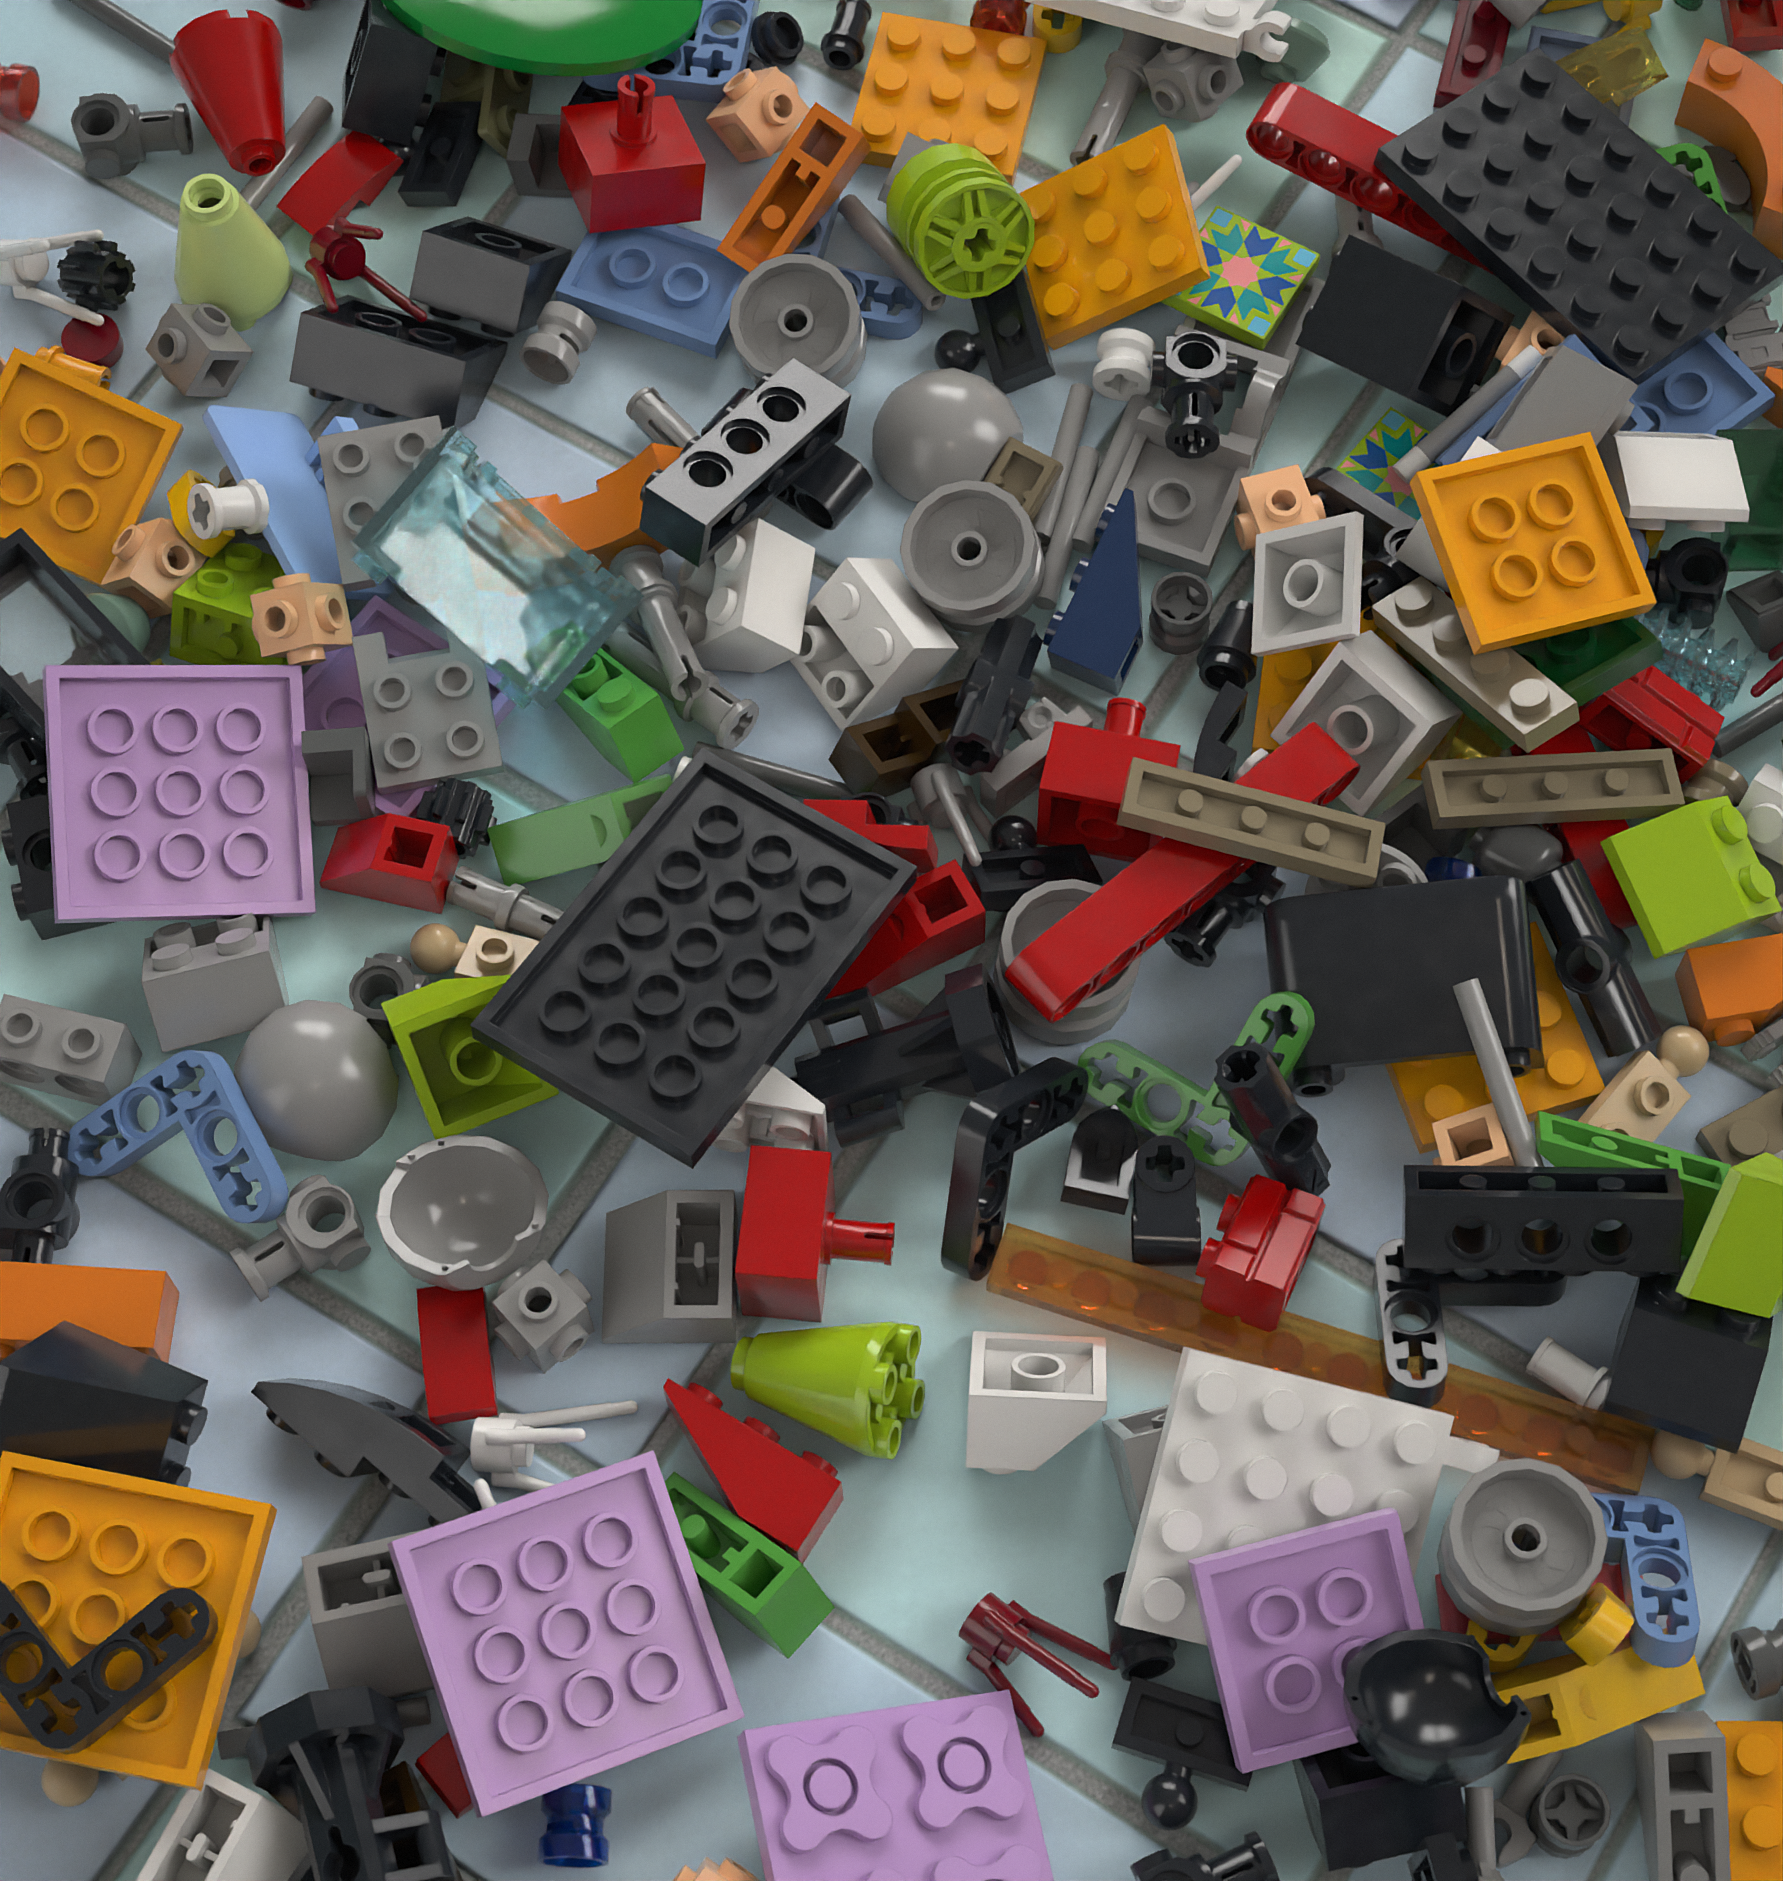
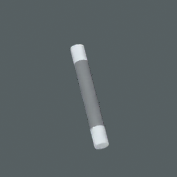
(1466, 415)

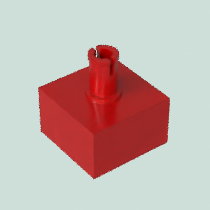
(631, 160)
(1087, 780)
(794, 1234)

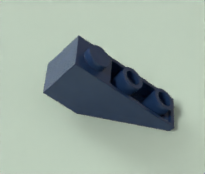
(1103, 621)

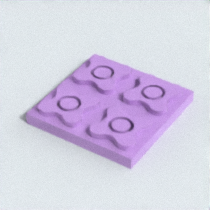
(177, 792)
(565, 1632)
(897, 1795)

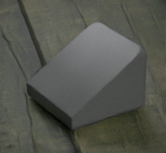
(1760, 609)

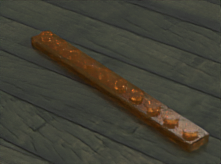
(1169, 1314)

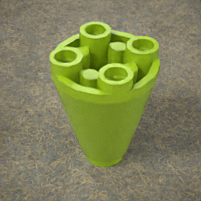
(837, 1380)

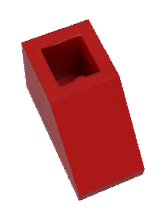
(393, 861)

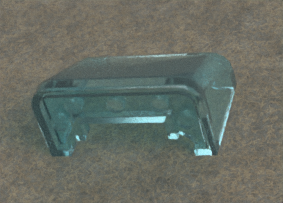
(493, 571)

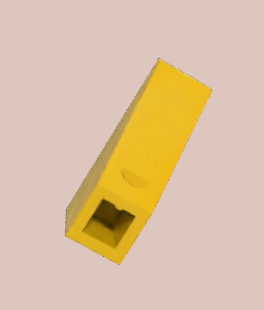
(1584, 1702)

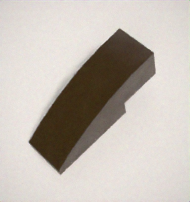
(891, 749)

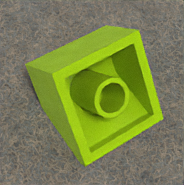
(1692, 876)
(452, 1073)
(1742, 1242)

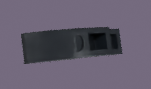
(369, 1433)

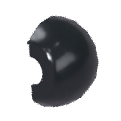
(1430, 1708)

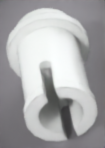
(1569, 1374)

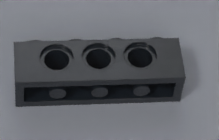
(743, 461)
(1572, 1197)

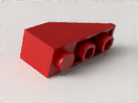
(927, 928)
(757, 1478)

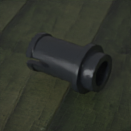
(843, 43)

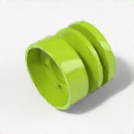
(960, 221)

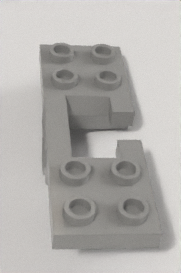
(1191, 502)
(426, 709)

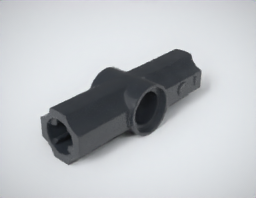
(993, 695)
(1608, 995)
(1271, 1118)

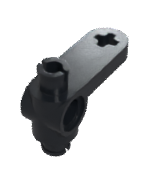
(1383, 533)
(33, 1178)

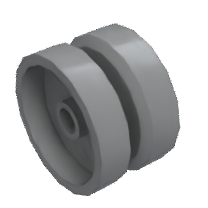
(795, 294)
(952, 528)
(1024, 923)
(1558, 1555)

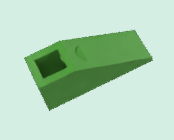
(621, 717)
(572, 833)

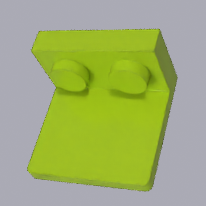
(215, 608)

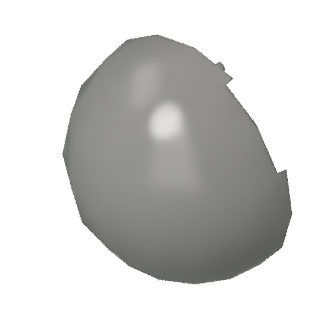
(941, 431)
(318, 1080)
(462, 1211)

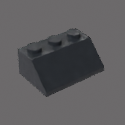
(394, 362)

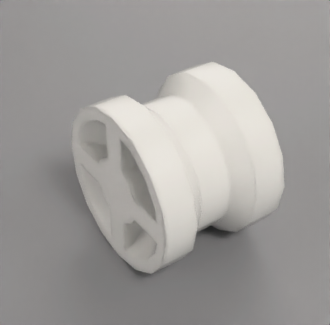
(1123, 364)

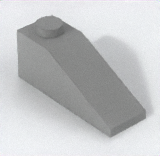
(1683, 1796)

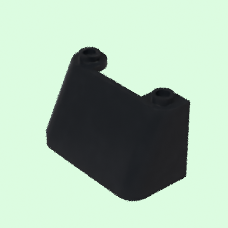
(1386, 969)

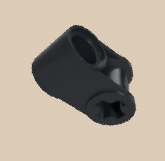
(1165, 1213)

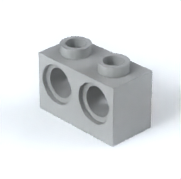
(65, 1051)

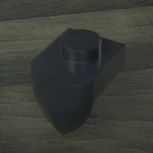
(1101, 1161)

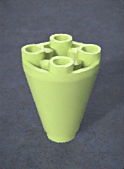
(228, 253)

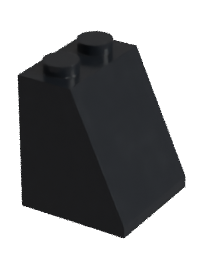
(1403, 327)
(100, 1406)

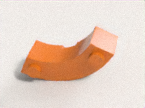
(1741, 110)
(612, 515)

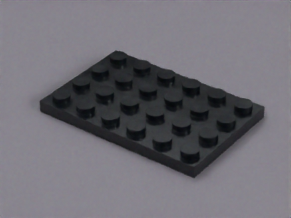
(1581, 217)
(695, 956)

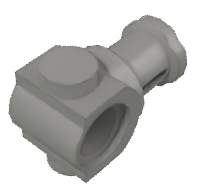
(298, 1244)

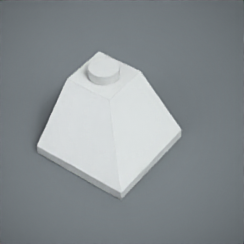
(1307, 584)
(1031, 1397)

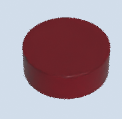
(93, 343)

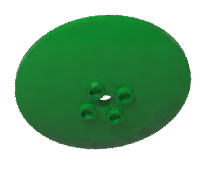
(554, 34)

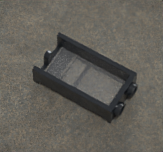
(44, 624)

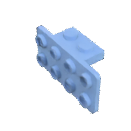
(288, 465)

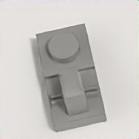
(1021, 770)

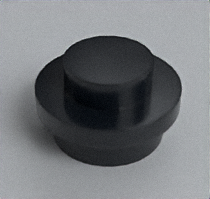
(777, 38)

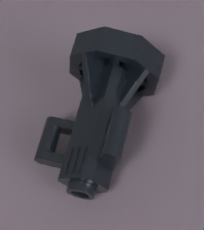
(951, 1048)
(326, 1768)

